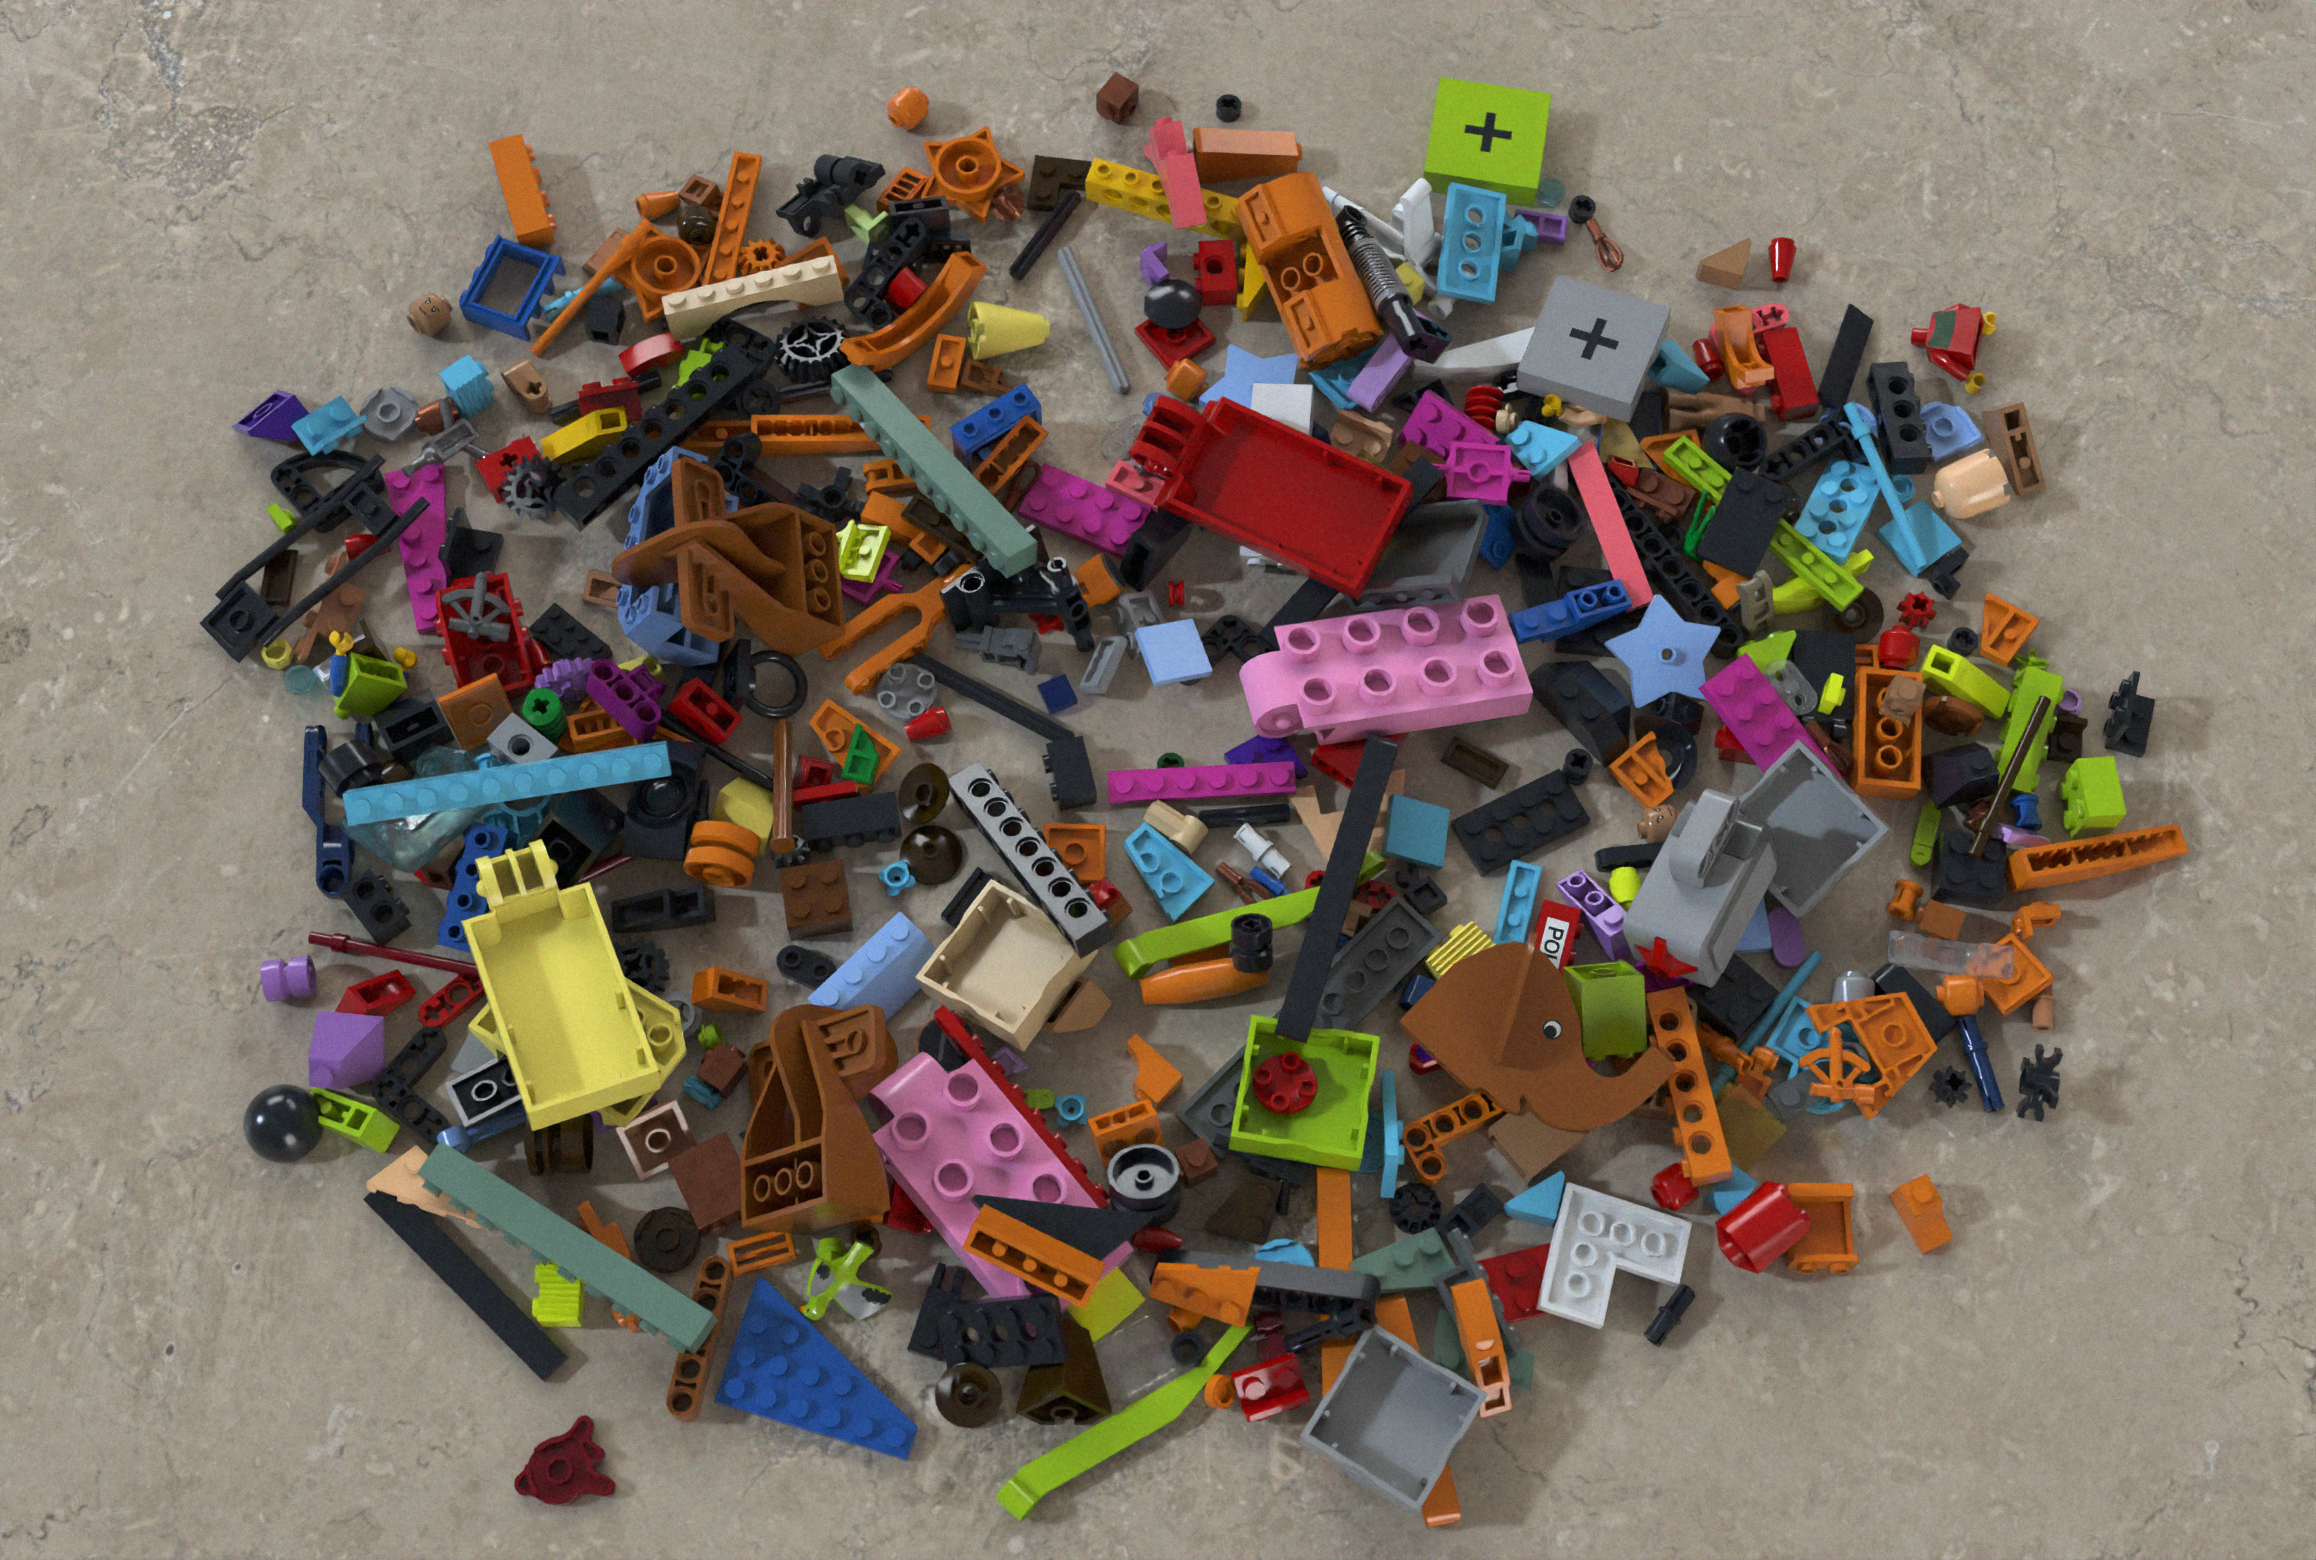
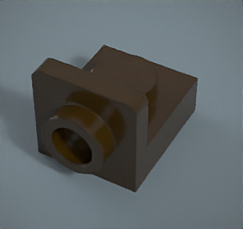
(2066, 738)

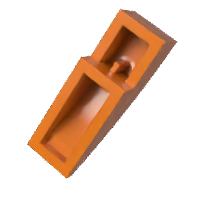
(887, 512)

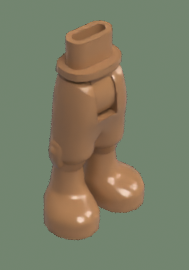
(1709, 407)

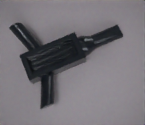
(1288, 1171)

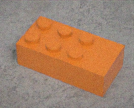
(1882, 748)

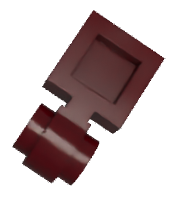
(1268, 1323)

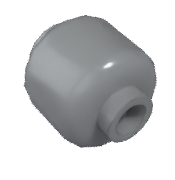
(1852, 986)

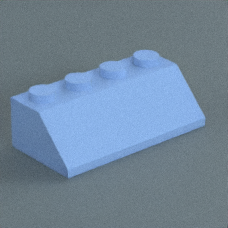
(879, 971)

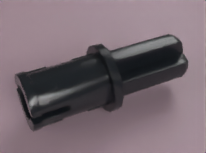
(1669, 1315)

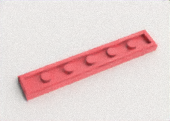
(1609, 524)

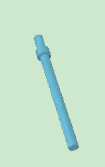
(1861, 432)
(1725, 1072)

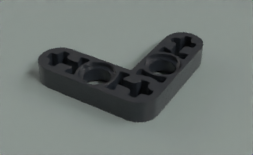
(760, 341)
(1232, 642)
(403, 1084)

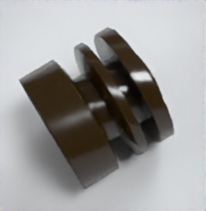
(565, 1141)

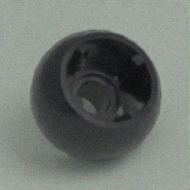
(1746, 442)

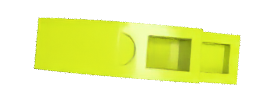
(1799, 596)

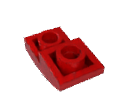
(653, 350)

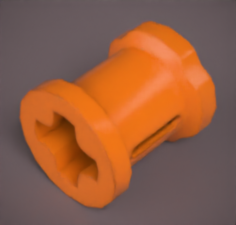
(1904, 900)

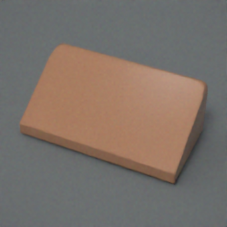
(601, 588)

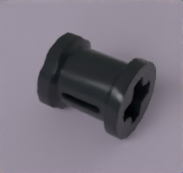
(1578, 758)

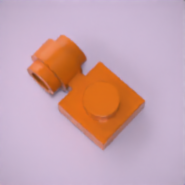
(1764, 1060)

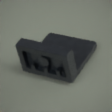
(468, 549)
(2129, 720)

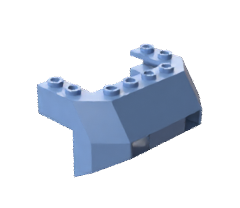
(653, 613)

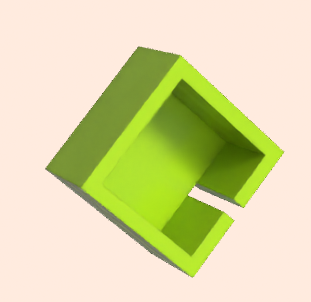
(2091, 797)

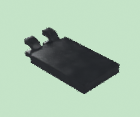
(1816, 657)

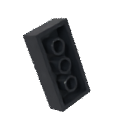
(567, 636)

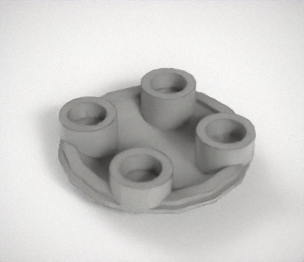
(906, 691)

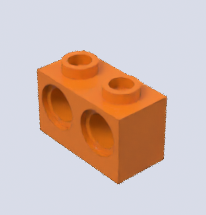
(1125, 1128)

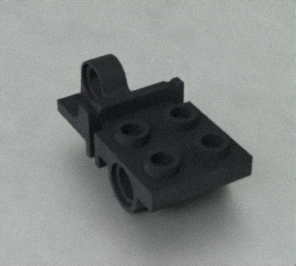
(836, 183)

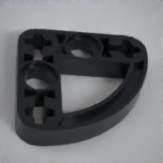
(305, 461)

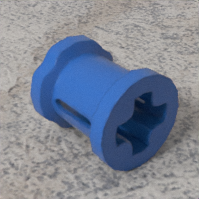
(2026, 812)

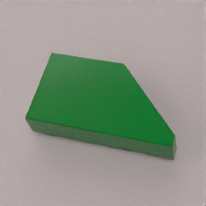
(861, 759)

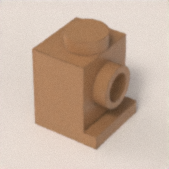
(1902, 698)

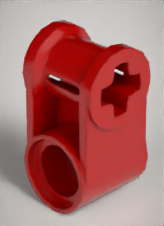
(904, 291)

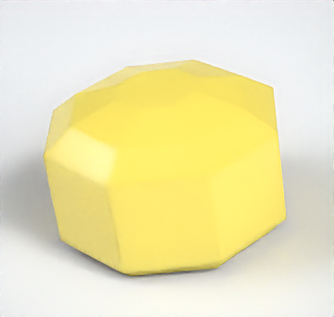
(277, 654)

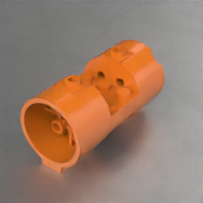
(1308, 270)

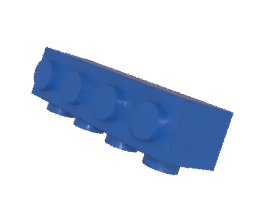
(463, 899)

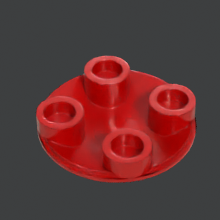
(1285, 1084)

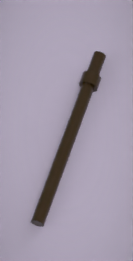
(1986, 827)

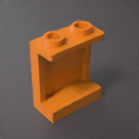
(1831, 1236)

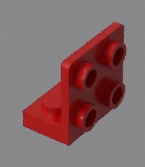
(620, 393)

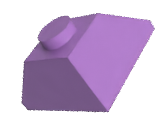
(346, 1050)

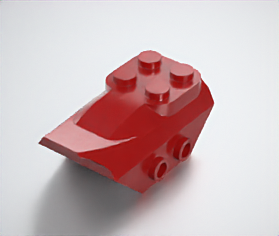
(481, 657)

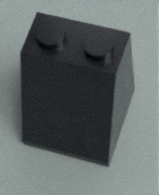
(579, 833)

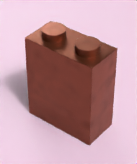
(710, 1183)

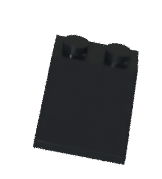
(1744, 523)

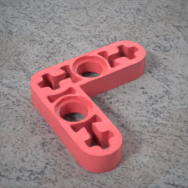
(1759, 315)

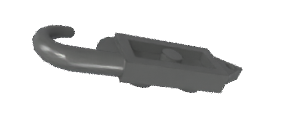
(1793, 1095)

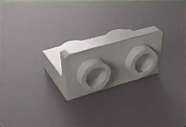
(1135, 612)

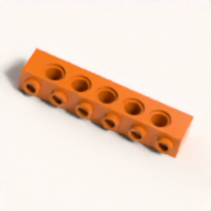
(1715, 1164)

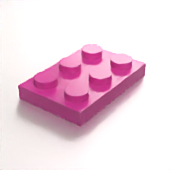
(1438, 423)

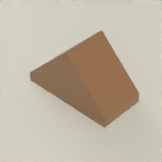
(1725, 266)

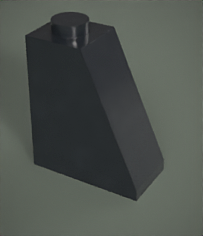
(1153, 547)

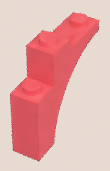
(1176, 172)

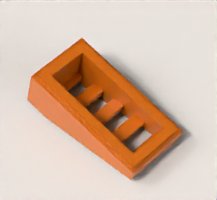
(896, 185)
(590, 739)

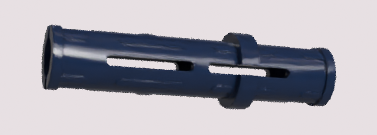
(1976, 1051)

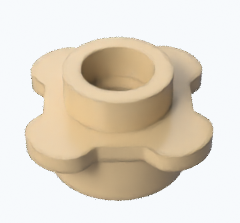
(1507, 420)

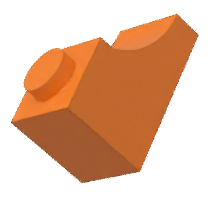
(729, 991)
(1156, 1076)
(1922, 1213)

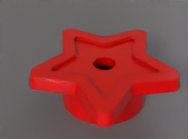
(1045, 625)

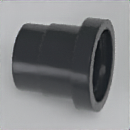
(1187, 1337)

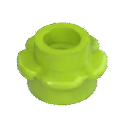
(711, 1036)

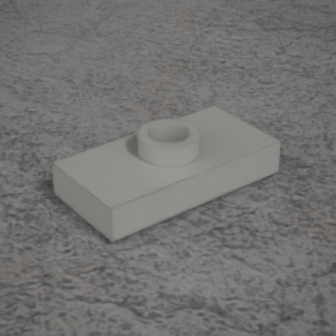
(1103, 665)

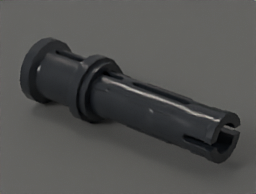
(1339, 1325)

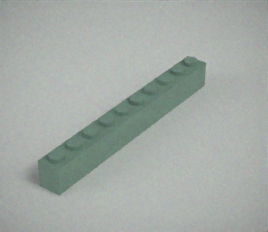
(934, 470)
(568, 1248)

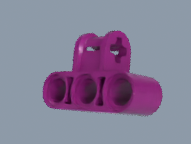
(635, 687)

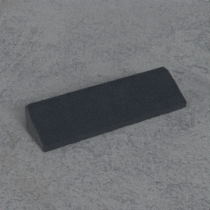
(1845, 358)

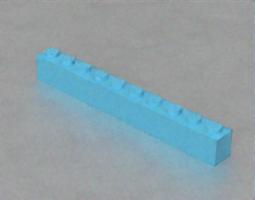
(507, 783)

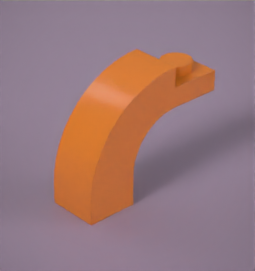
(1738, 348)

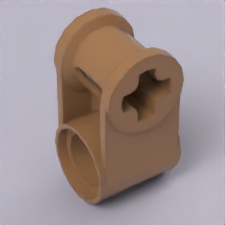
(528, 386)

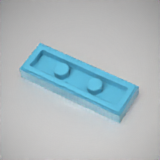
(1517, 903)

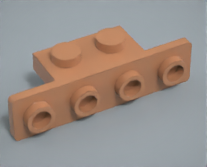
(331, 614)

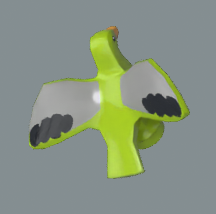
(835, 1278)

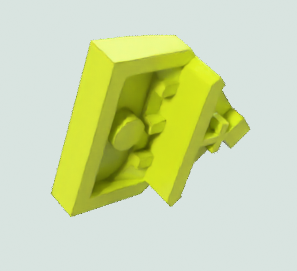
(861, 550)

